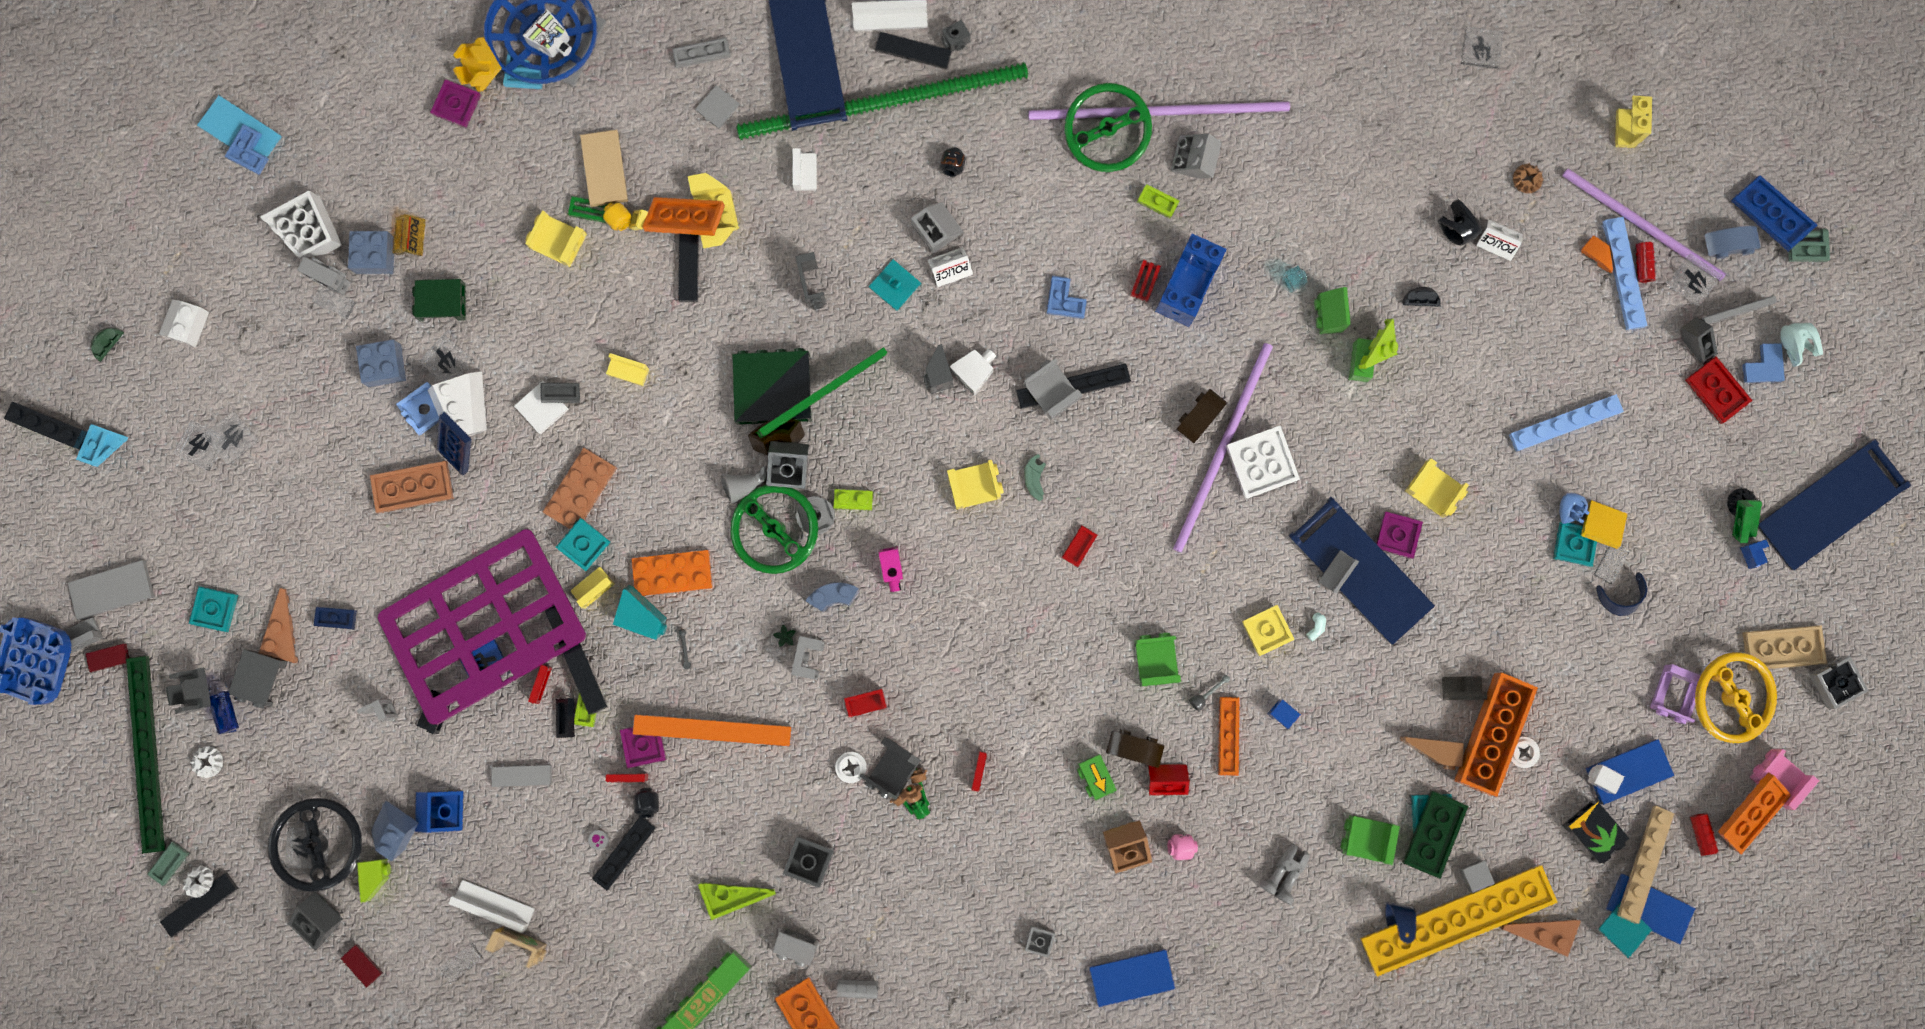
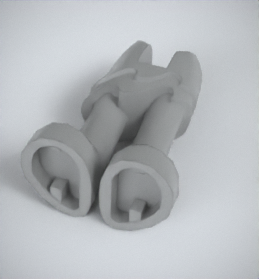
(1285, 864)

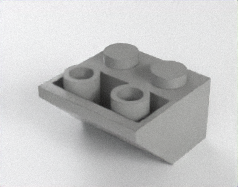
(1196, 155)
(936, 226)

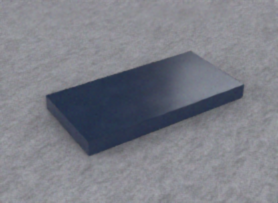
(453, 443)

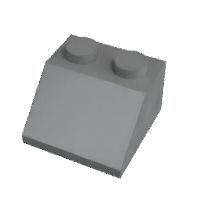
(795, 947)

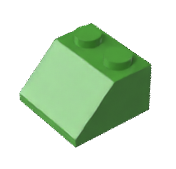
(1332, 311)

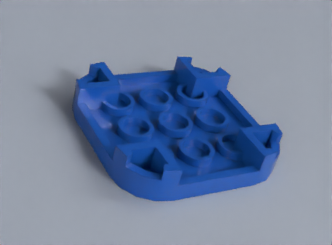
(33, 660)

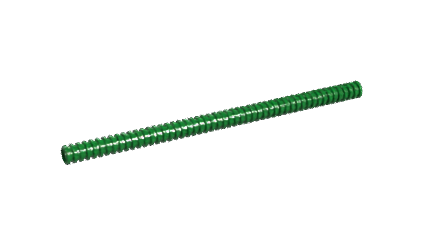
(894, 98)

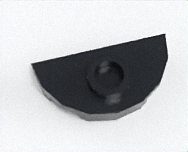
(1422, 297)

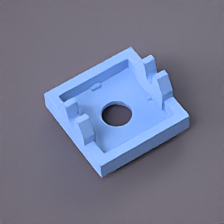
(410, 409)

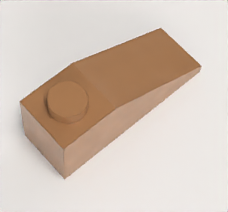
(1441, 752)

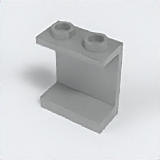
(1051, 389)

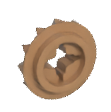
(1527, 186)

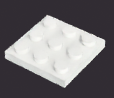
(1262, 462)

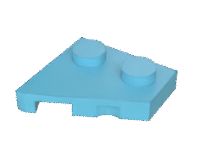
(524, 72)
(99, 445)

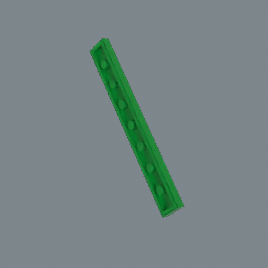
(822, 393)

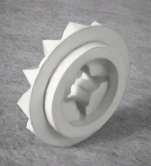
(1532, 752)
(215, 760)
(842, 763)
(205, 877)

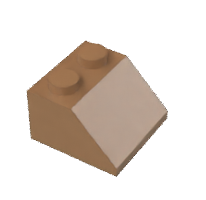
(1127, 846)

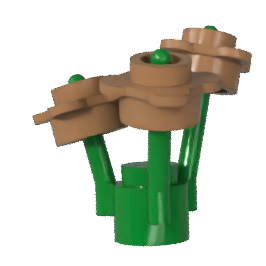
(913, 794)

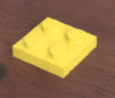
(1268, 630)

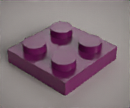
(455, 103)
(1399, 535)
(641, 748)

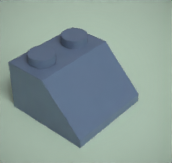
(392, 831)

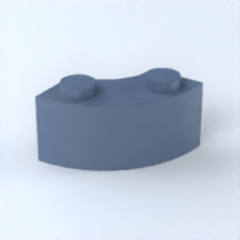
(1732, 241)
(832, 594)

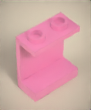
(1788, 774)

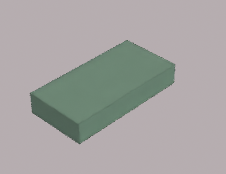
(168, 863)

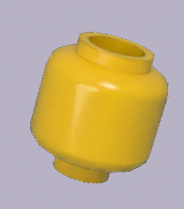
(617, 216)

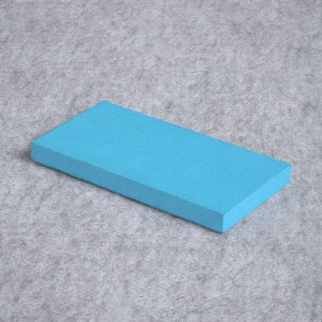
(225, 120)

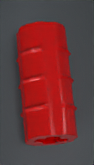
(1645, 262)
(1704, 834)

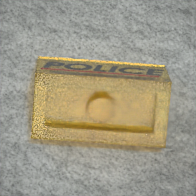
(409, 235)

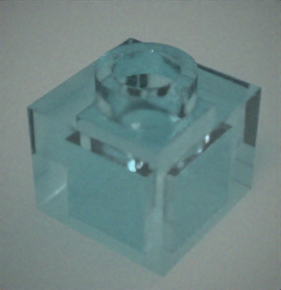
(1295, 279)

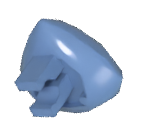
(1572, 508)

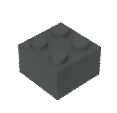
(787, 464)
(809, 861)

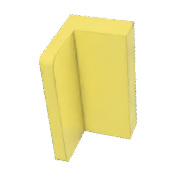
(627, 370)
(592, 587)

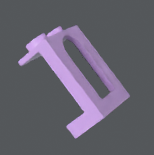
(1685, 712)

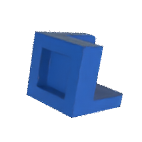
(1754, 553)
(1284, 713)

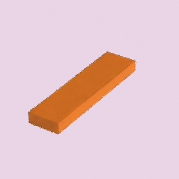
(1228, 736)

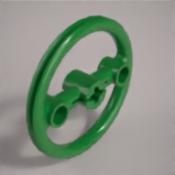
(1144, 116)
(802, 551)

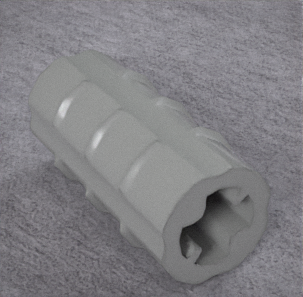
(857, 989)

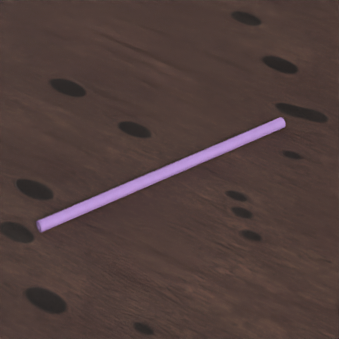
(1221, 450)

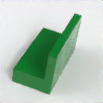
(1746, 519)

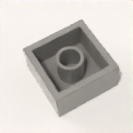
(1477, 876)
(1039, 941)

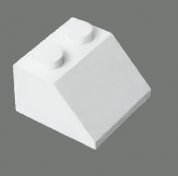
(184, 322)

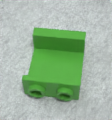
(1157, 660)
(1370, 839)

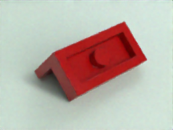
(1169, 779)

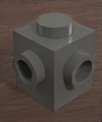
(956, 36)

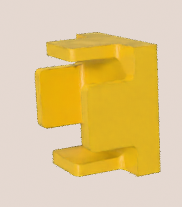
(478, 64)

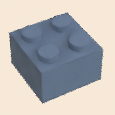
(371, 252)
(381, 363)

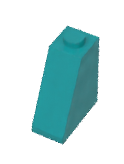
(639, 615)

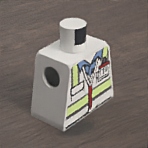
(548, 36)

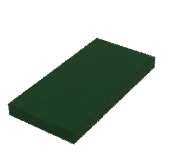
(1435, 834)

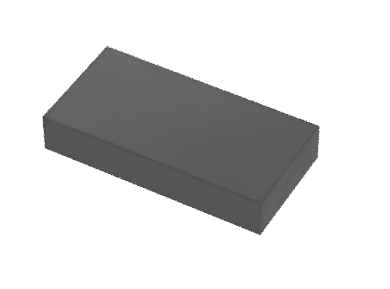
(560, 392)

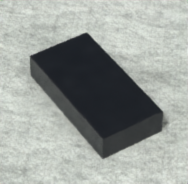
(565, 718)

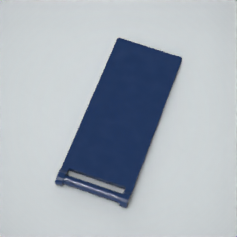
(807, 61)
(1832, 506)
(1376, 583)

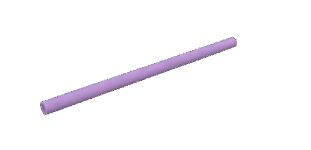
(1634, 218)

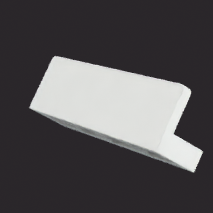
(889, 15)
(492, 906)

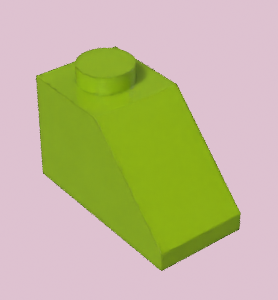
(372, 877)

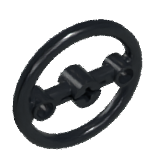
(316, 852)

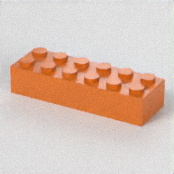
(1496, 734)

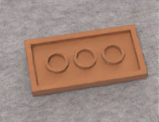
(411, 487)
(579, 489)

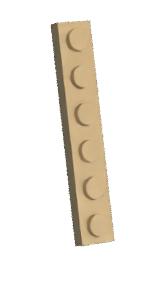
(1645, 864)

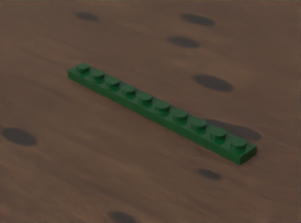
(145, 755)

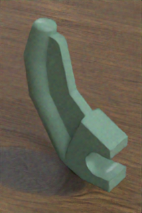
(1032, 476)

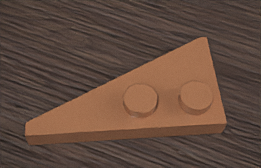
(279, 637)
(1552, 935)

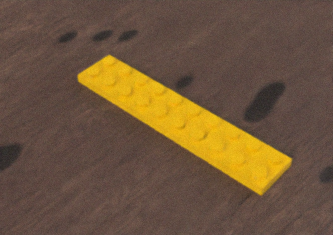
(1461, 920)

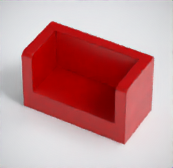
(865, 703)

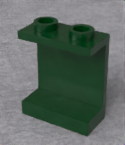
(439, 299)

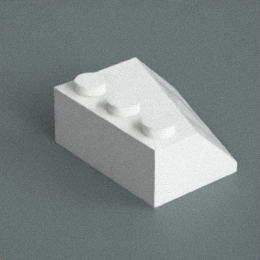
(304, 226)
(462, 400)

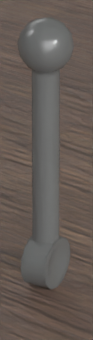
(687, 664)

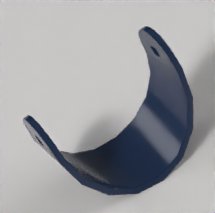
(1621, 610)
(1405, 919)

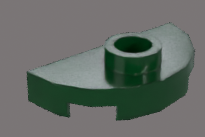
(104, 341)

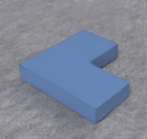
(242, 150)
(1060, 303)
(1771, 366)

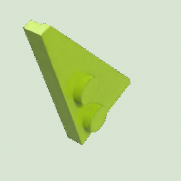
(1382, 346)
(725, 899)

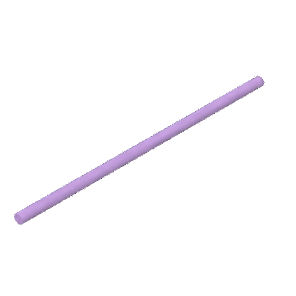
(1164, 110)

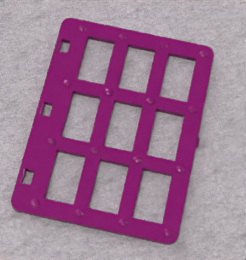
(522, 661)

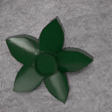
(784, 636)

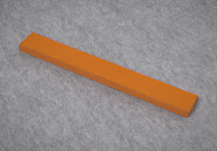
(711, 730)

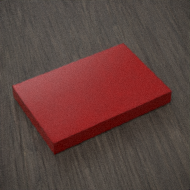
(1718, 390)

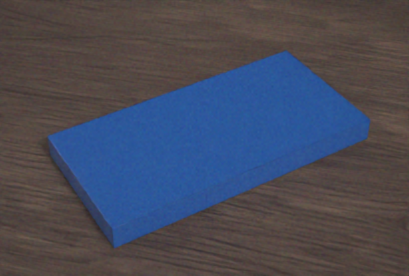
(1774, 213)
(1640, 769)
(1661, 912)
(1132, 978)

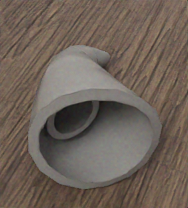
(739, 486)

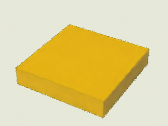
(1604, 524)

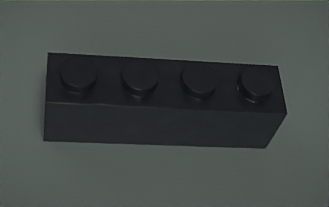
(45, 425)

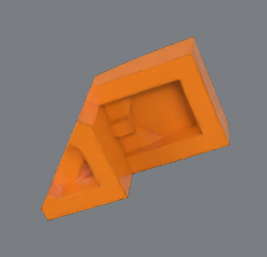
(1600, 252)

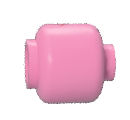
(1182, 847)

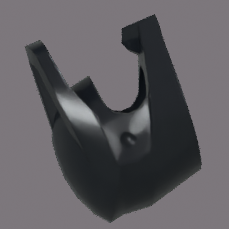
(1465, 224)

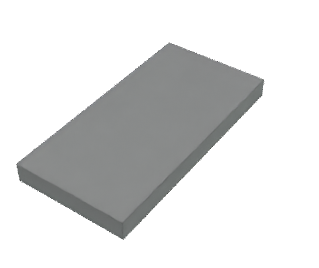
(111, 590)

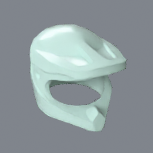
(1795, 339)

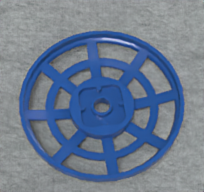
(527, 22)

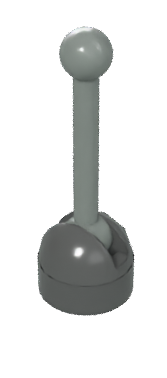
(1198, 701)

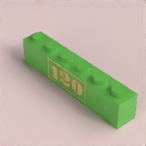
(708, 994)

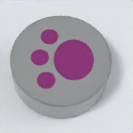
(598, 839)

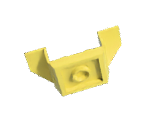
(707, 188)

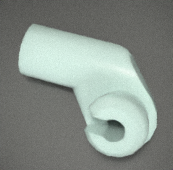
(1319, 628)

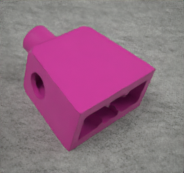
(891, 559)

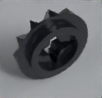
(1739, 494)

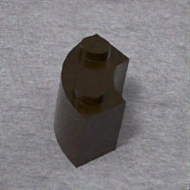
(1201, 416)
(788, 432)
(1135, 748)

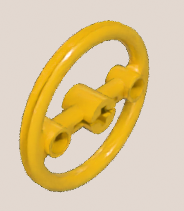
(1736, 697)

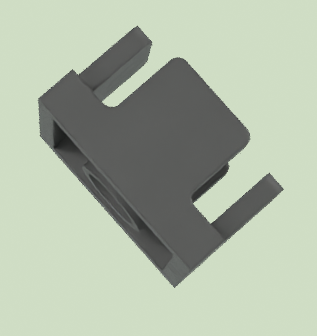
(191, 692)

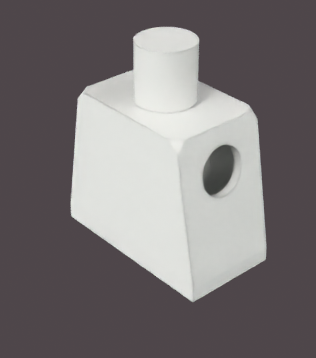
(974, 369)

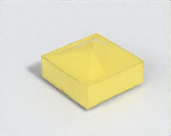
(637, 219)

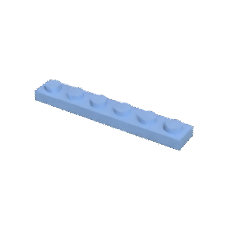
(1625, 273)
(1566, 423)

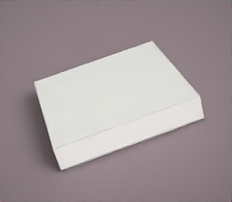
(540, 414)

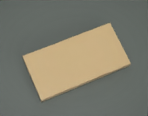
(604, 168)
(1786, 647)

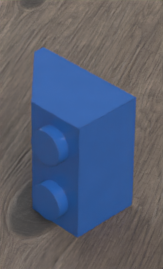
(439, 811)

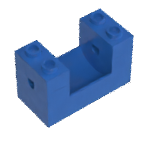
(1190, 280)

